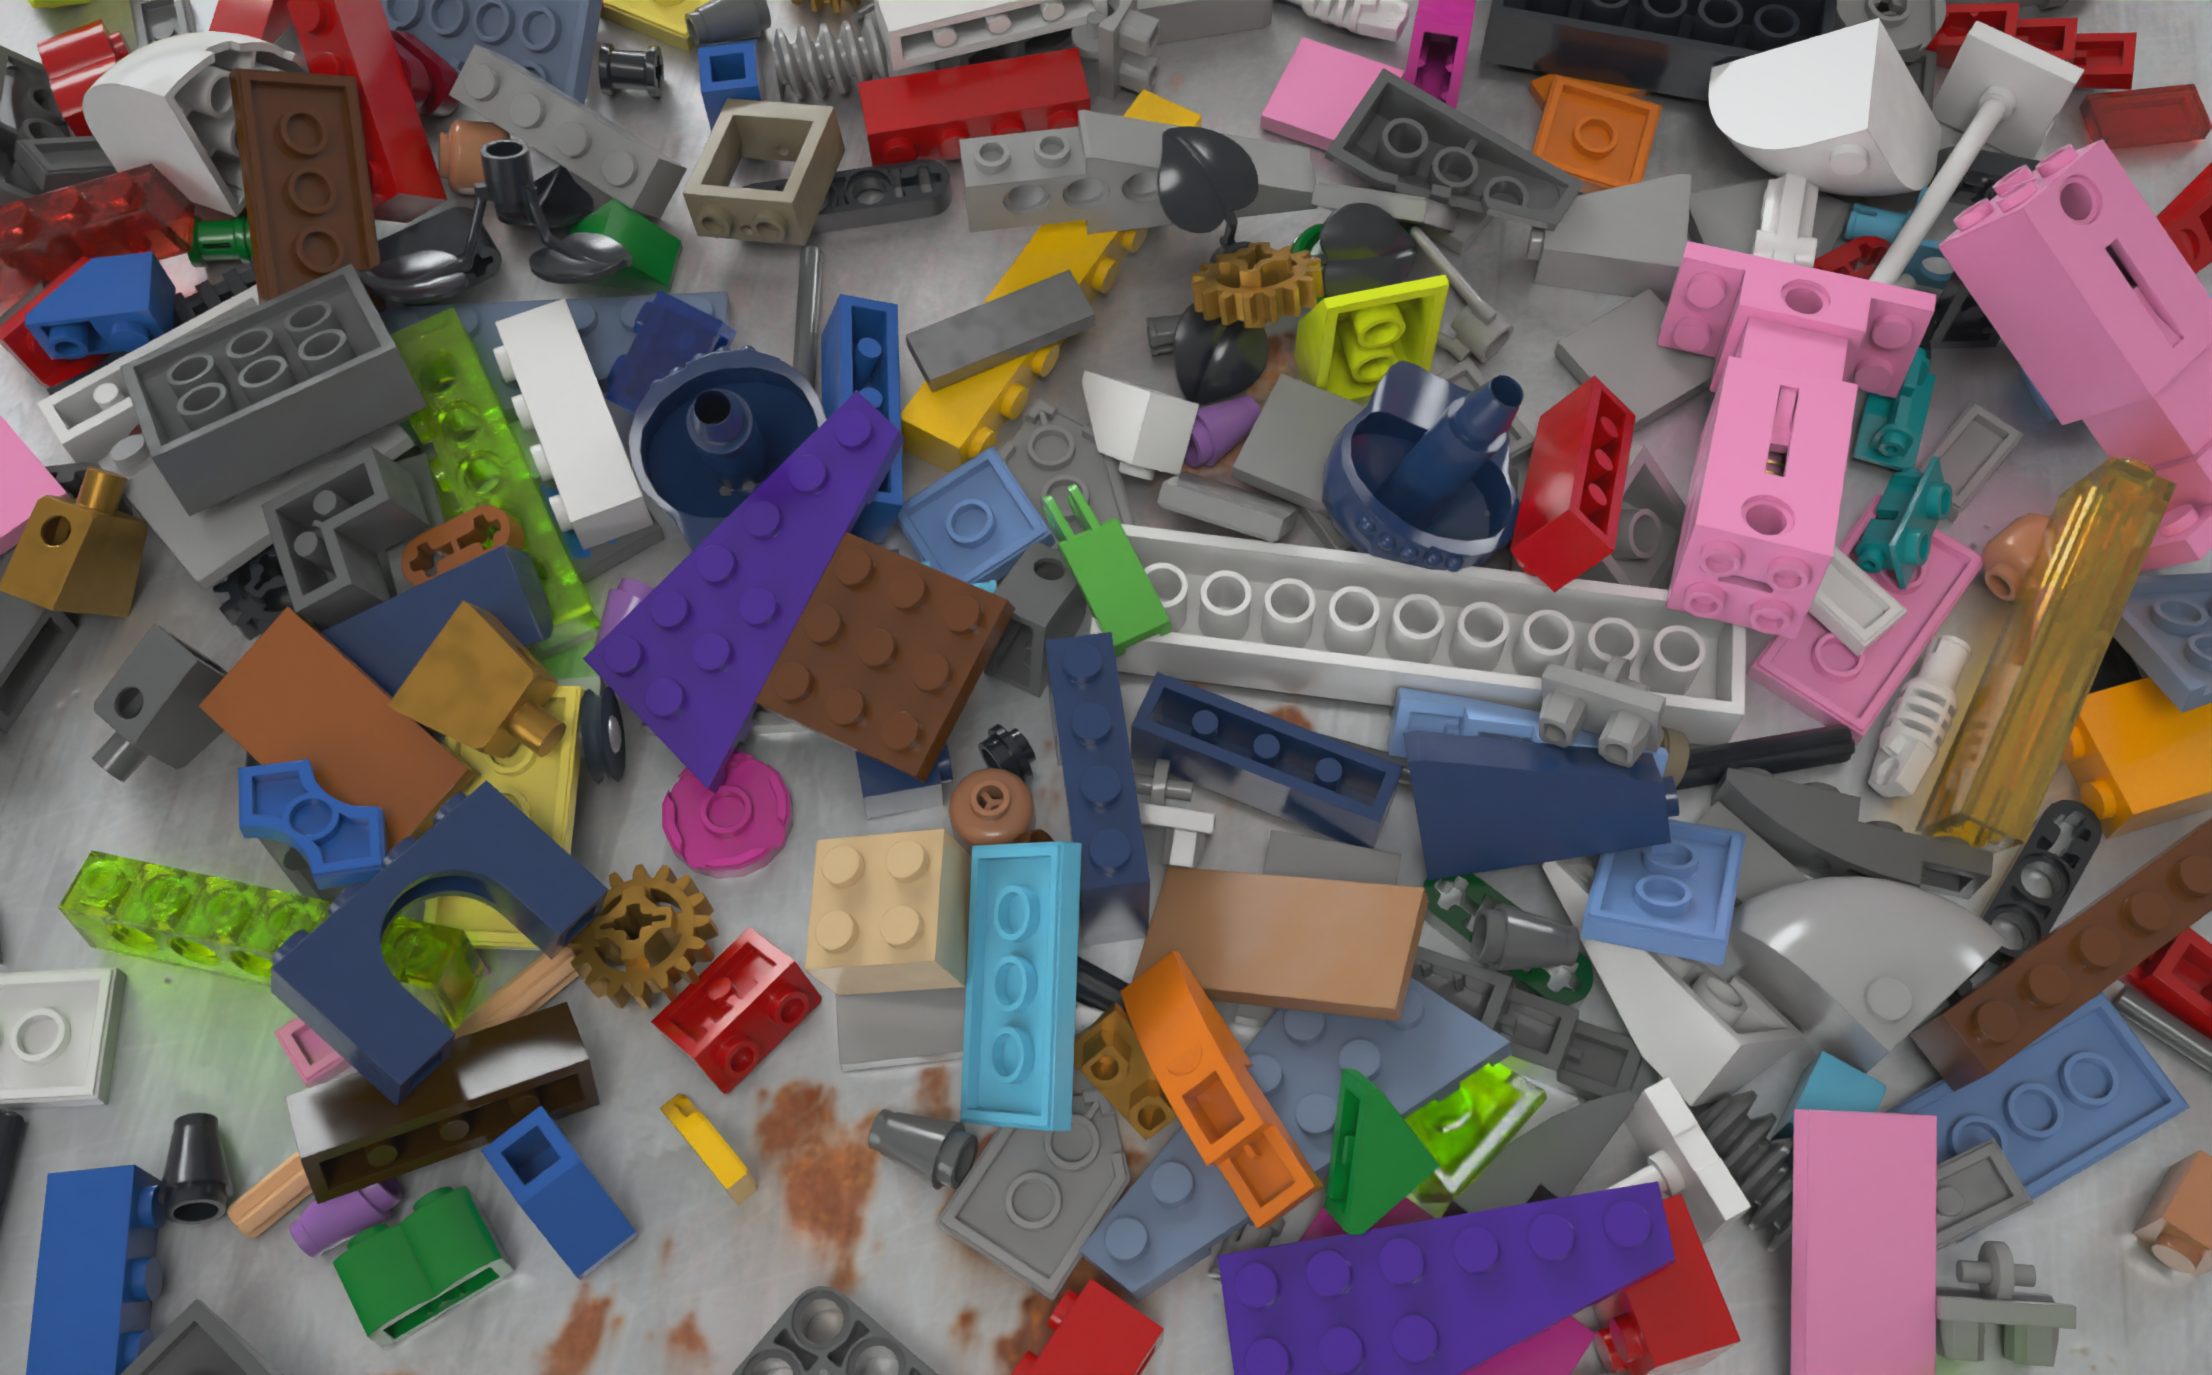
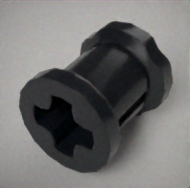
(631, 70)

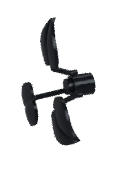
(1199, 186)
(518, 200)

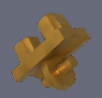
(1120, 1071)

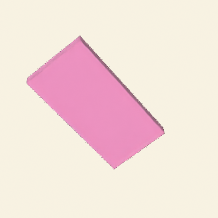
(1849, 690)
(1863, 1243)

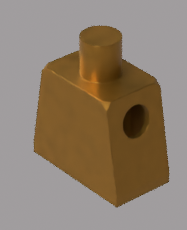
(79, 551)
(482, 688)

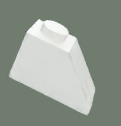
(1138, 424)

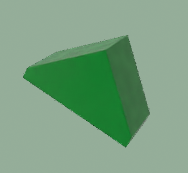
(652, 249)
(1372, 1156)

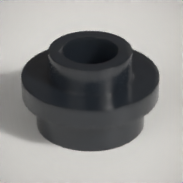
(1008, 752)

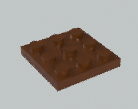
(885, 656)

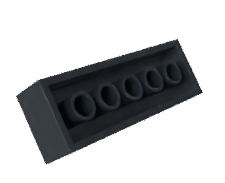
(1646, 42)

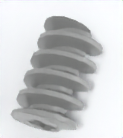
(828, 58)

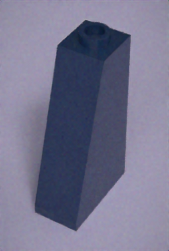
(1529, 802)

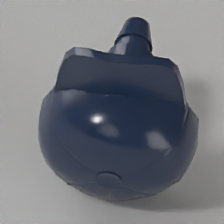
(715, 426)
(1424, 468)

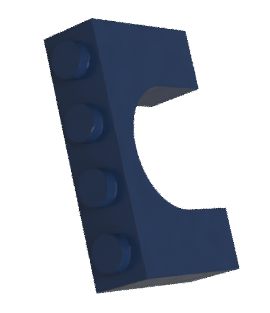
(1099, 787)
(473, 851)

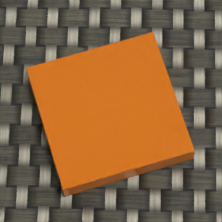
(1596, 134)

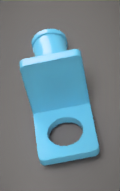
(1887, 225)

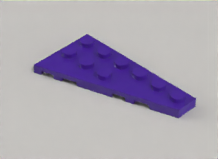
(719, 621)
(1438, 1289)

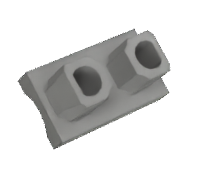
(1121, 47)
(1601, 704)
(1184, 828)
(2029, 1318)

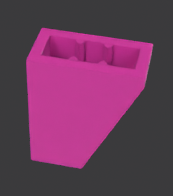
(1440, 47)

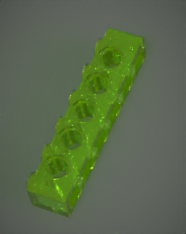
(444, 352)
(239, 926)

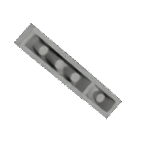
(1105, 176)

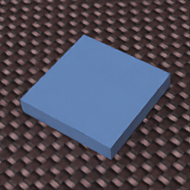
(973, 521)

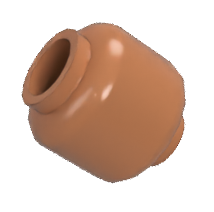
(460, 153)
(2011, 553)
(991, 809)

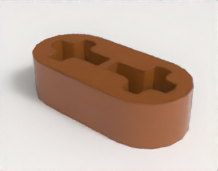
(459, 542)

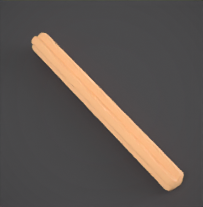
(518, 997)

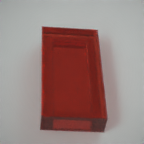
(2146, 116)

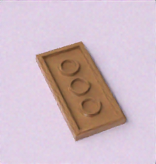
(1290, 939)

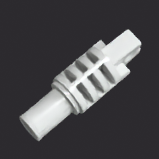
(1364, 17)
(1920, 719)

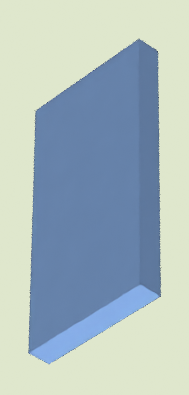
(2058, 1100)

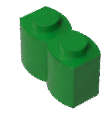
(422, 1266)

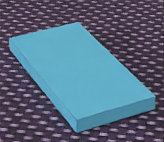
(1021, 985)

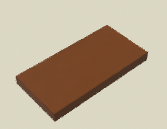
(308, 700)

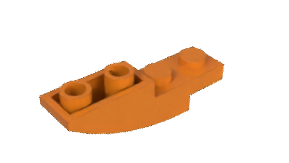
(1214, 1093)

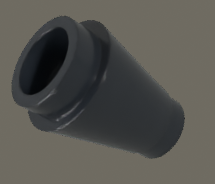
(195, 1172)

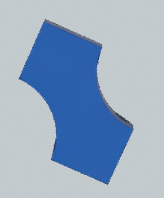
(289, 806)

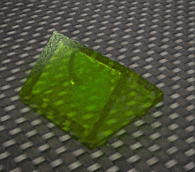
(1472, 1128)

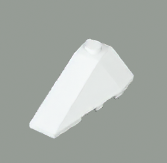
(1678, 1010)

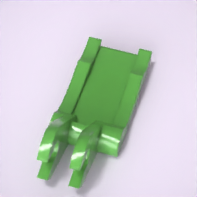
(1108, 574)

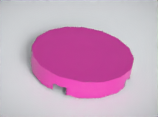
(736, 827)

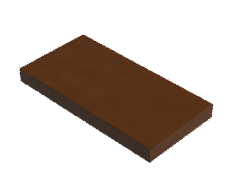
(303, 177)

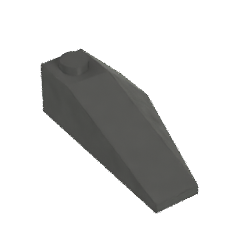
(25, 113)
(1432, 151)

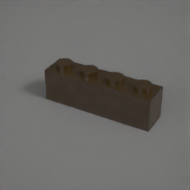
(490, 1082)

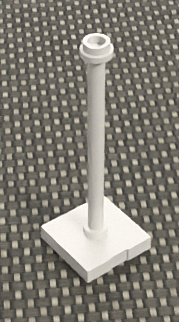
(1996, 96)
(1683, 1161)

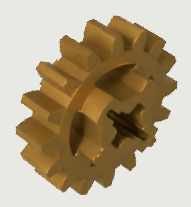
(1257, 285)
(646, 938)

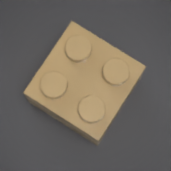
(889, 913)

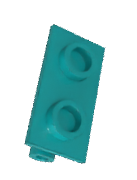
(1894, 426)
(1916, 505)

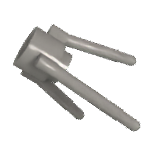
(1477, 325)

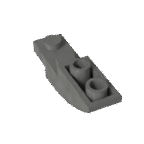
(1822, 836)

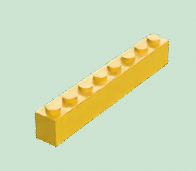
(966, 416)

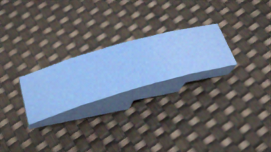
(1473, 717)

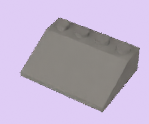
(227, 536)

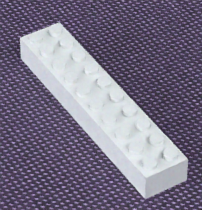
(1372, 624)

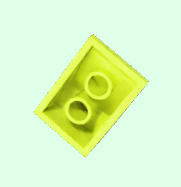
(1359, 335)

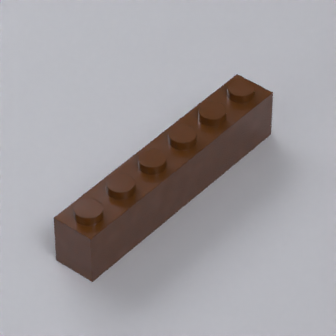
(2071, 963)

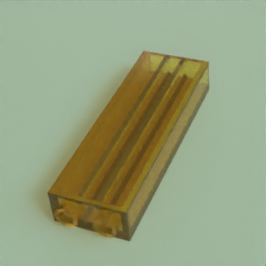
(2047, 657)

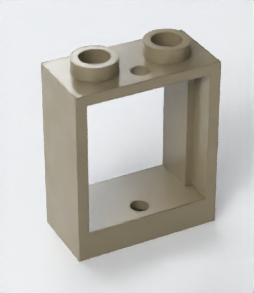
(768, 132)

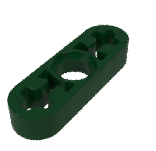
(1454, 924)

